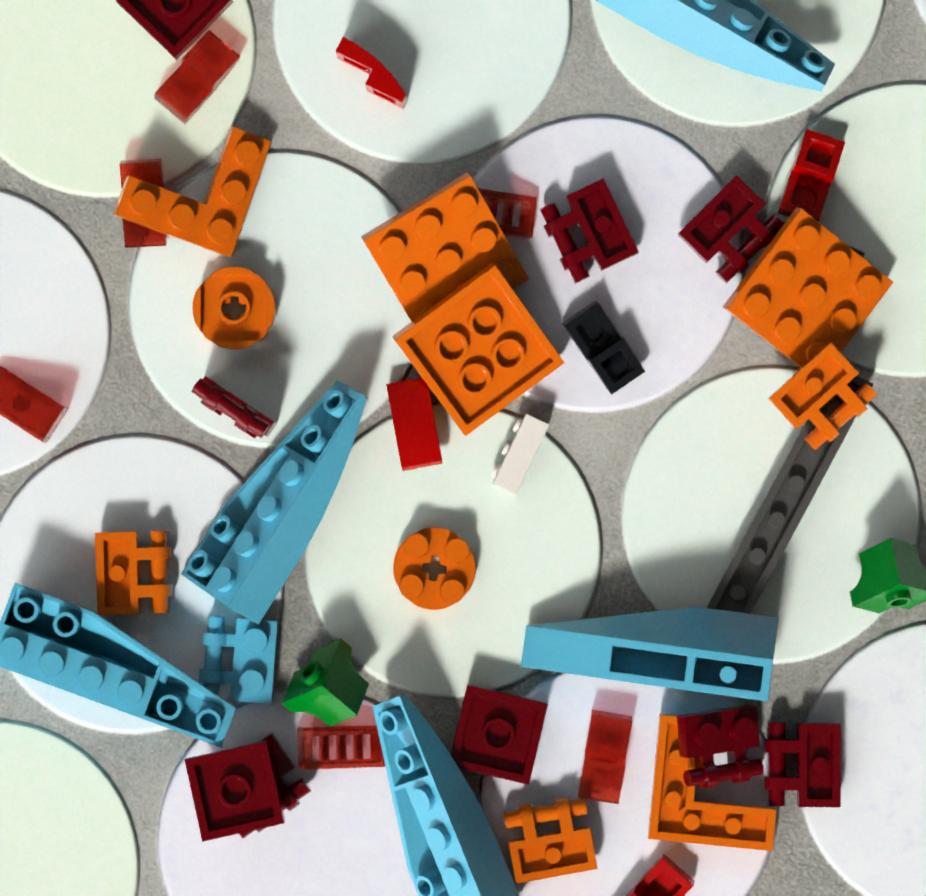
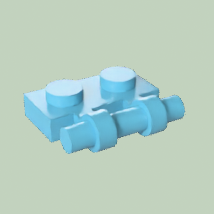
(252, 660)

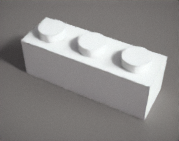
(519, 453)

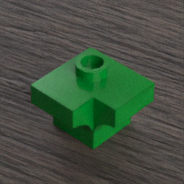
(890, 577)
(327, 685)

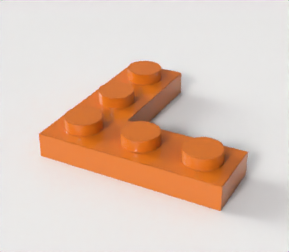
(221, 216)
(682, 819)

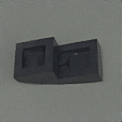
(603, 347)

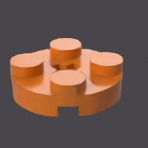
(217, 292)
(448, 587)

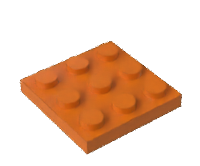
(441, 246)
(807, 290)
(478, 349)

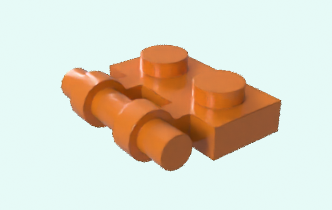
(813, 387)
(119, 574)
(550, 853)

